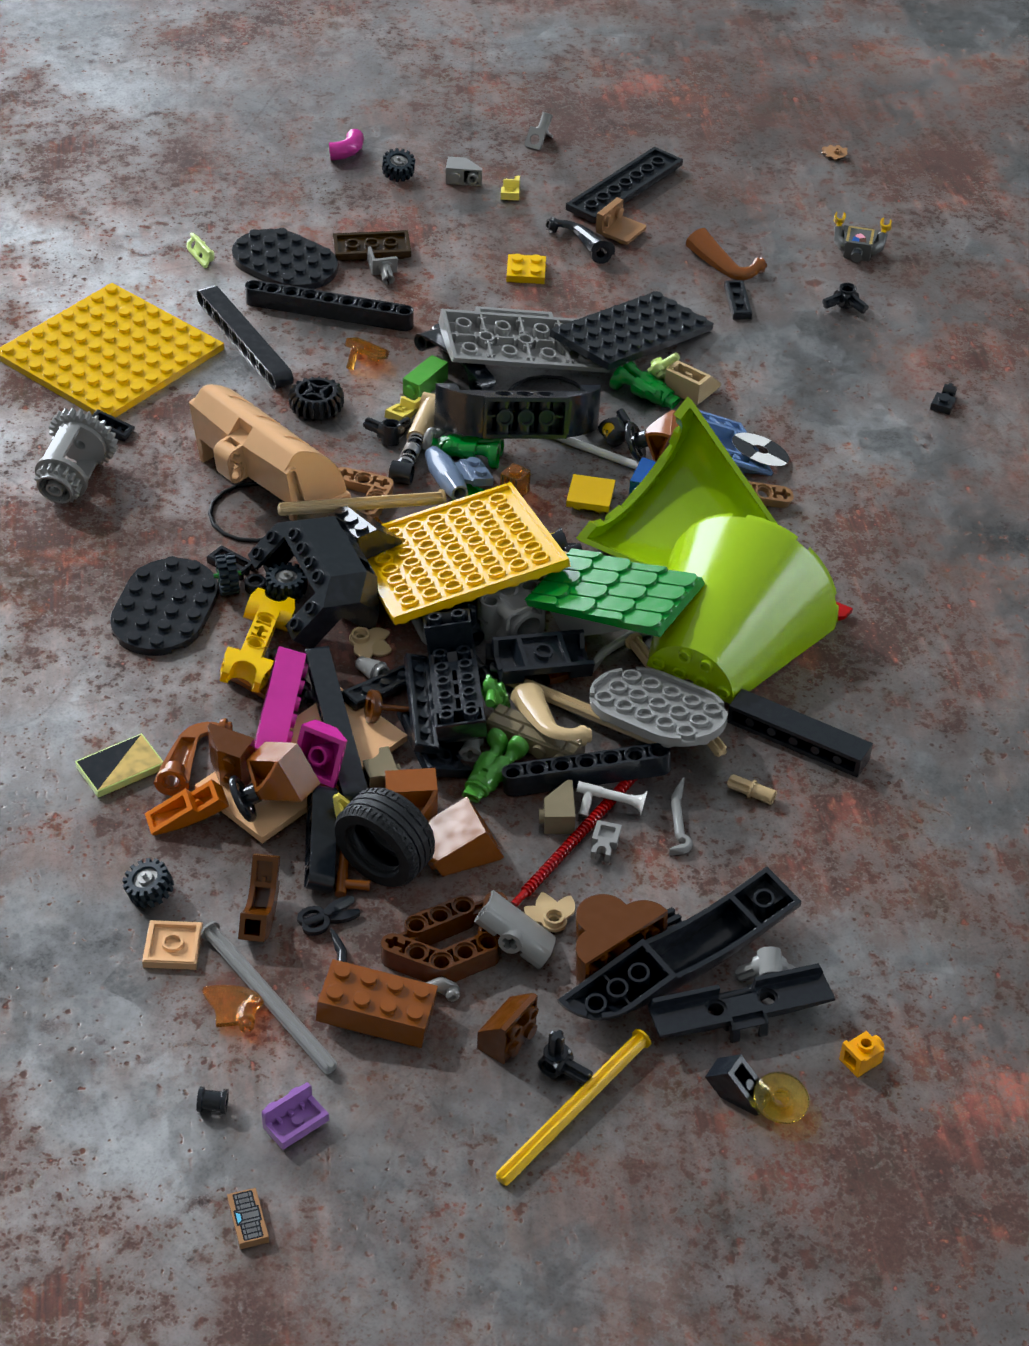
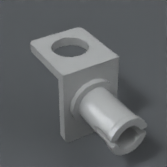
(541, 131)
(383, 266)

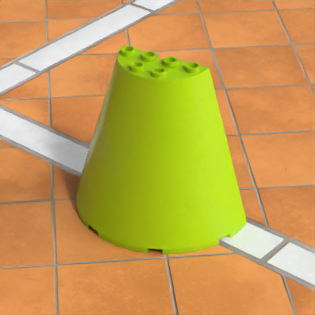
(684, 486)
(757, 608)

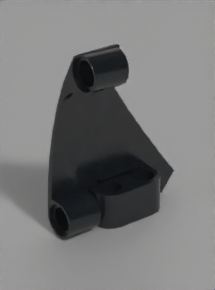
(478, 375)

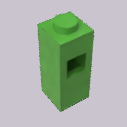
(425, 377)

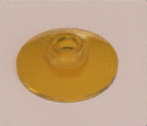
(786, 1089)

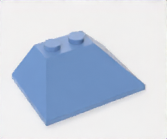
(725, 430)

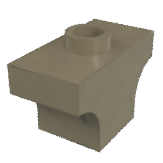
(375, 768)

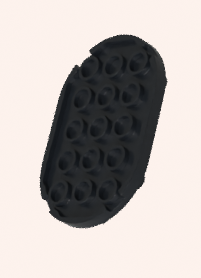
(284, 258)
(164, 606)

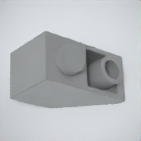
(463, 172)

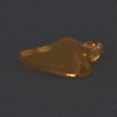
(233, 1005)

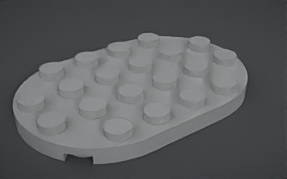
(658, 707)

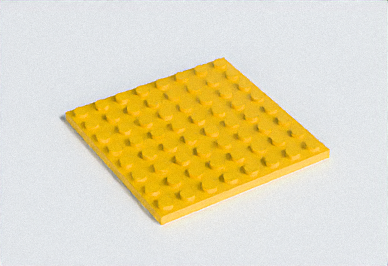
(109, 351)
(463, 553)

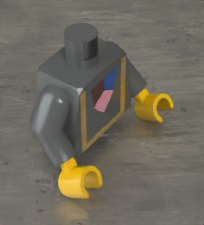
(859, 242)

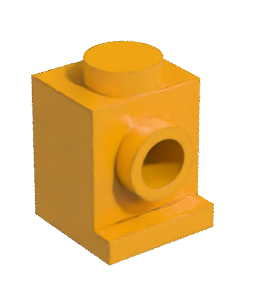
(862, 1053)

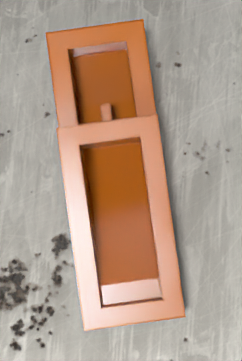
(187, 808)

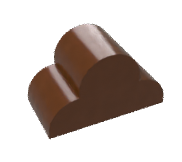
(611, 927)

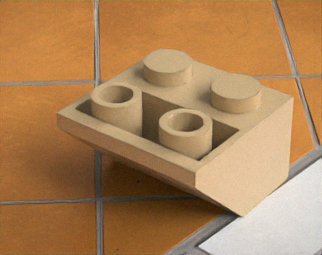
(690, 382)

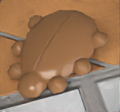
(834, 152)

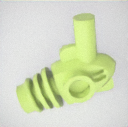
(659, 366)

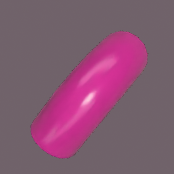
(347, 147)

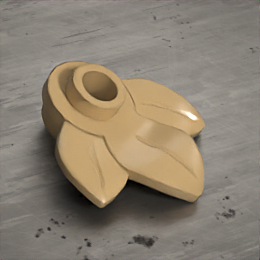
(370, 642)
(550, 913)

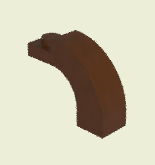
(261, 904)

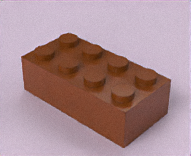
(376, 1003)

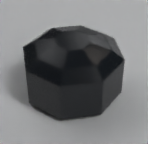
(253, 582)

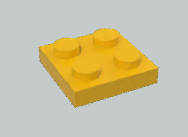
(526, 268)

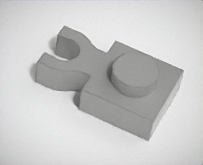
(605, 838)

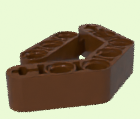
(413, 955)

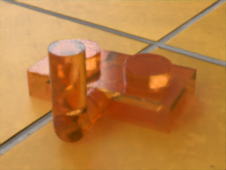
(360, 346)

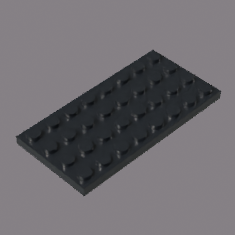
(631, 330)

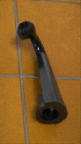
(589, 238)

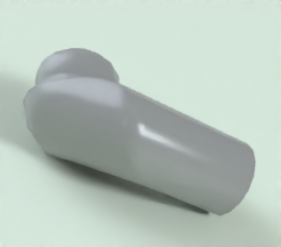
(447, 988)

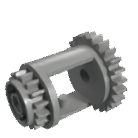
(80, 439)

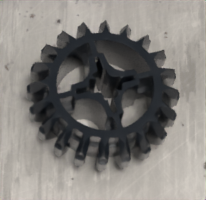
(316, 398)

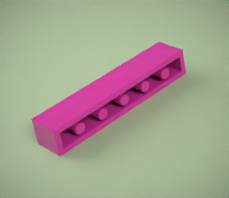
(281, 697)

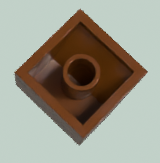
(229, 753)

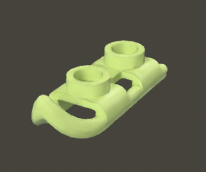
(200, 247)

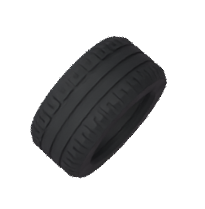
(384, 837)

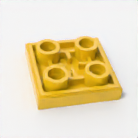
(590, 493)

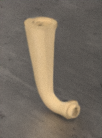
(532, 704)

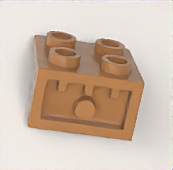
(615, 226)

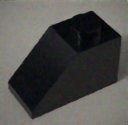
(734, 1082)

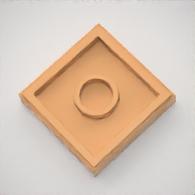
(172, 945)

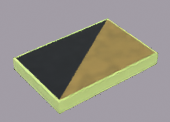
(119, 765)

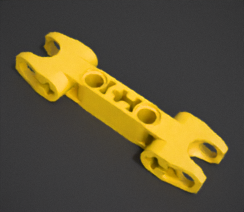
(250, 660)

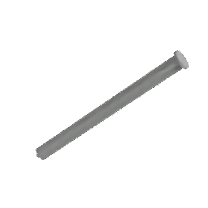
(271, 1000)

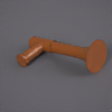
(344, 883)

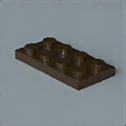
(383, 244)

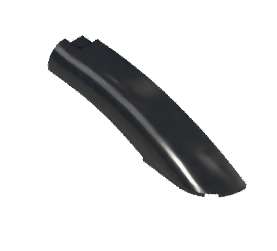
(684, 951)

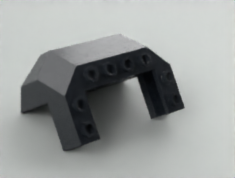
(334, 568)

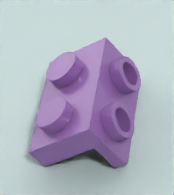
(293, 1116)

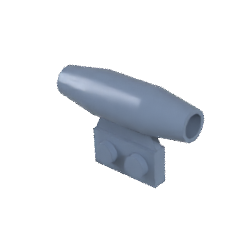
(454, 476)

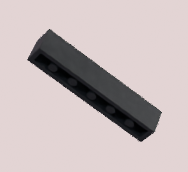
(799, 733)

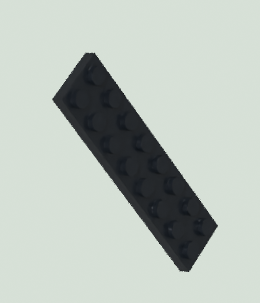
(625, 183)

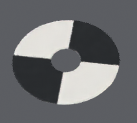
(776, 454)

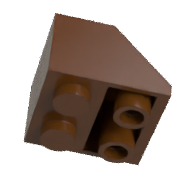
(509, 1027)

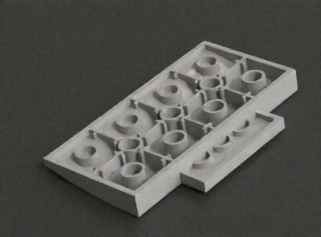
(509, 339)

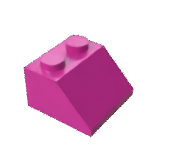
(323, 749)

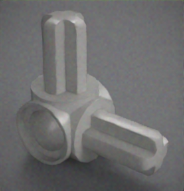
(767, 961)

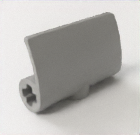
(516, 930)

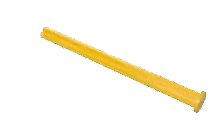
(572, 1107)

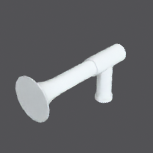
(593, 790)

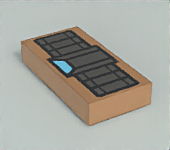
(248, 1218)

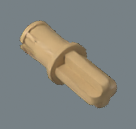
(752, 789)

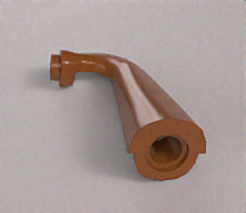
(710, 251)
(177, 766)

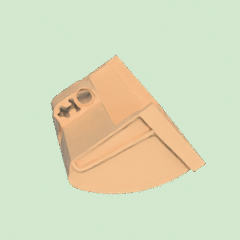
(260, 448)

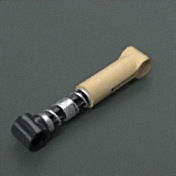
(403, 469)

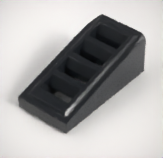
(115, 423)

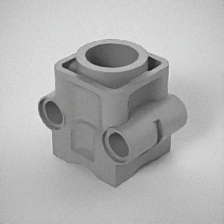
(508, 613)

